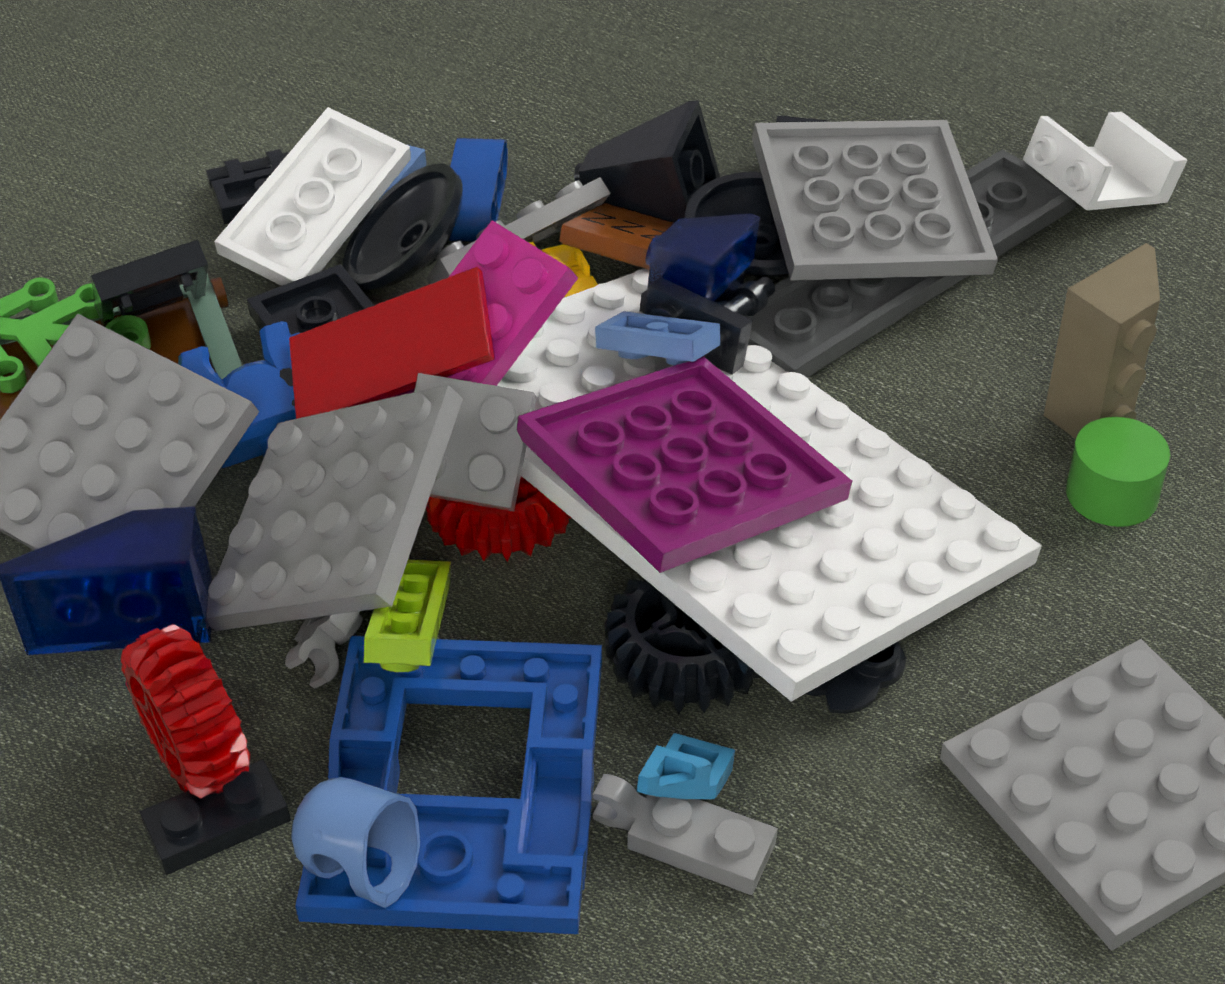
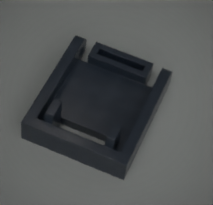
(150, 282)

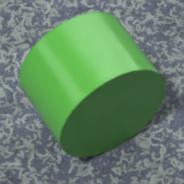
(1117, 471)

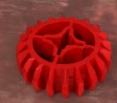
(498, 530)
(185, 710)

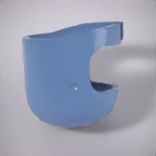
(343, 819)

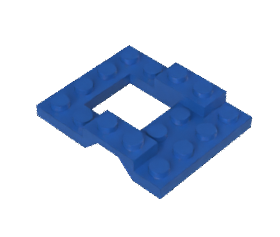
(478, 857)

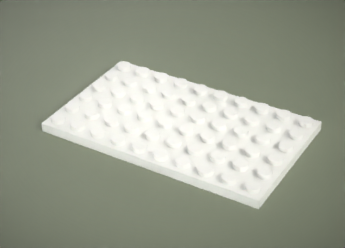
(820, 587)

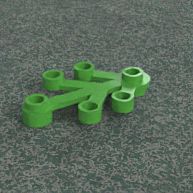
(46, 325)

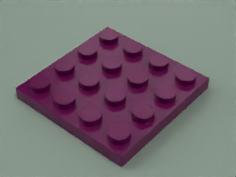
(682, 462)

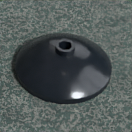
(743, 195)
(405, 228)

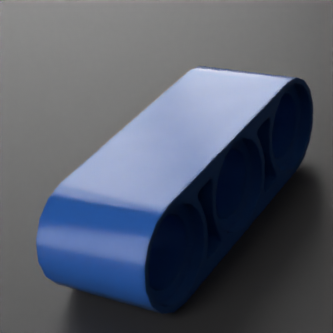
(483, 174)

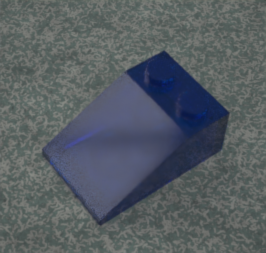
(112, 583)

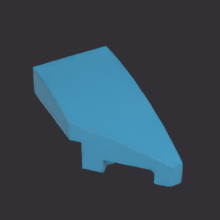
(686, 769)

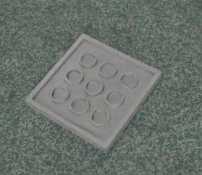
(872, 200)
(109, 435)
(333, 511)
(1108, 789)

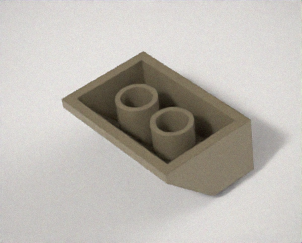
(1104, 342)

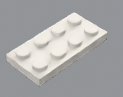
(313, 199)

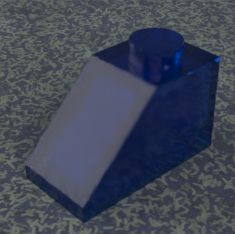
(704, 252)

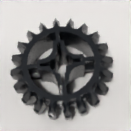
(672, 659)

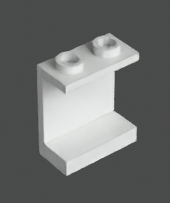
(1120, 170)

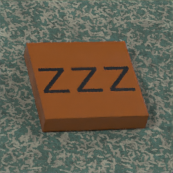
(614, 233)

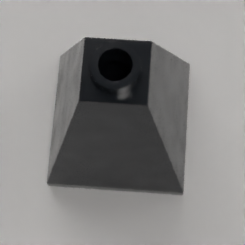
(655, 164)

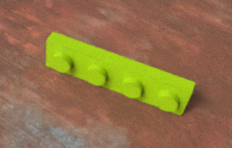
(406, 633)

